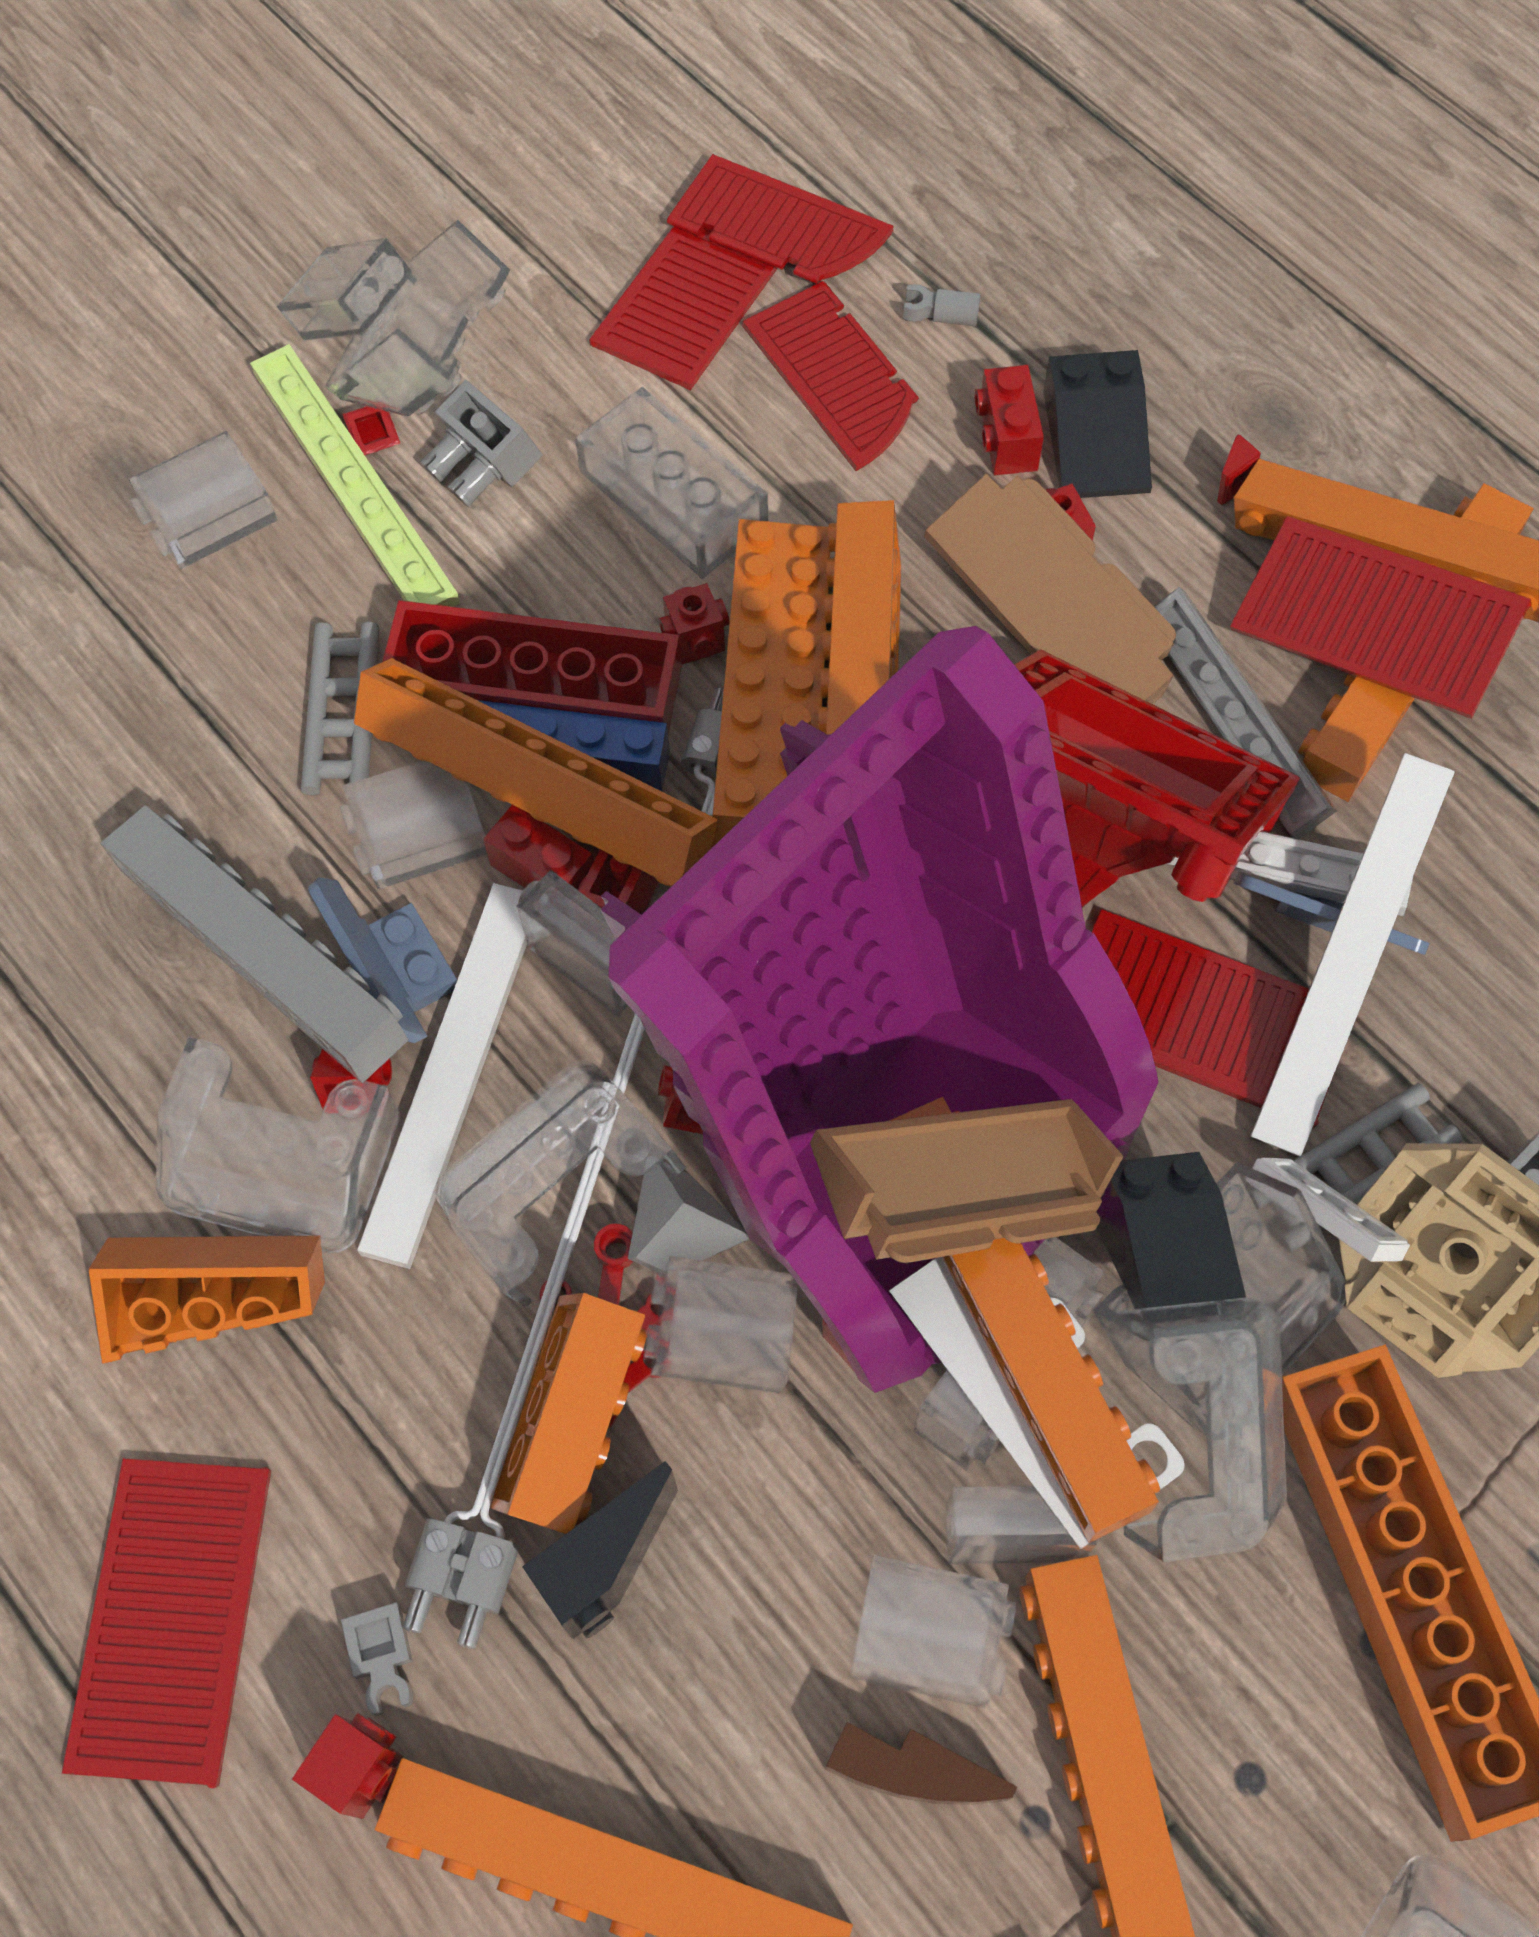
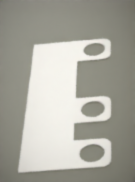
(948, 1327)

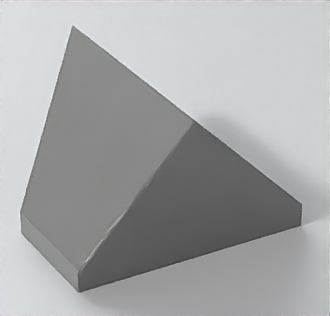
(679, 1221)

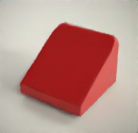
(371, 429)
(1237, 468)

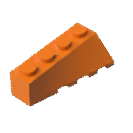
(197, 1286)

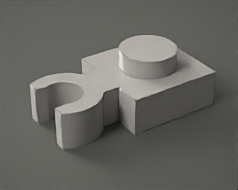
(376, 1648)

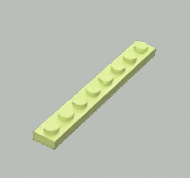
(353, 480)

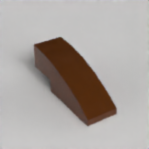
(915, 1772)

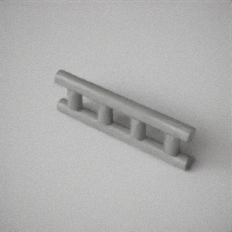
(323, 687)
(1364, 1133)

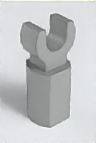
(942, 306)

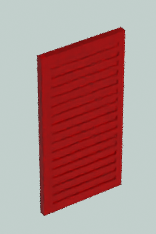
(682, 307)
(1381, 616)
(1203, 1010)
(168, 1623)

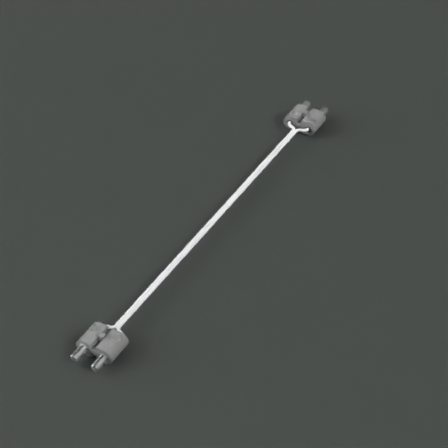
(474, 1565)

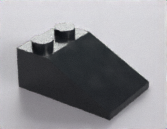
(1099, 423)
(1169, 1232)
(596, 1561)

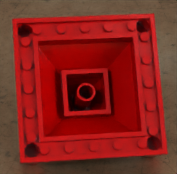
(1149, 785)

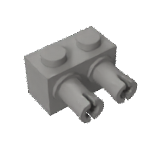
(488, 433)

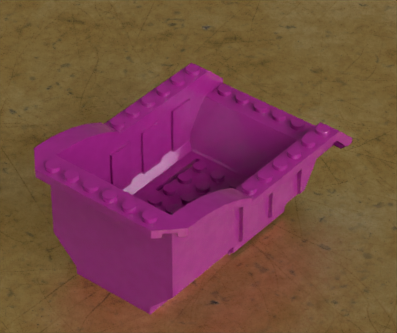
(877, 945)

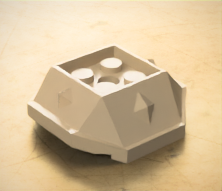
(1435, 1303)

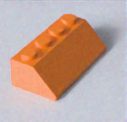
(569, 1412)

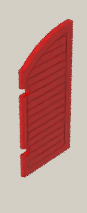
(777, 221)
(834, 371)

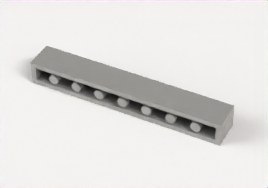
(256, 943)

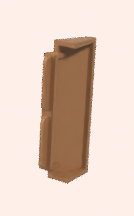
(1049, 589)
(966, 1178)

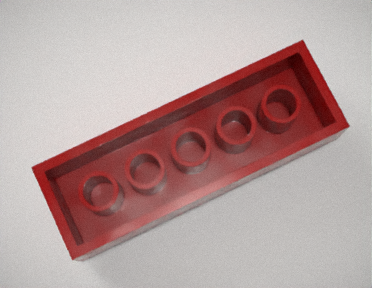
(540, 660)

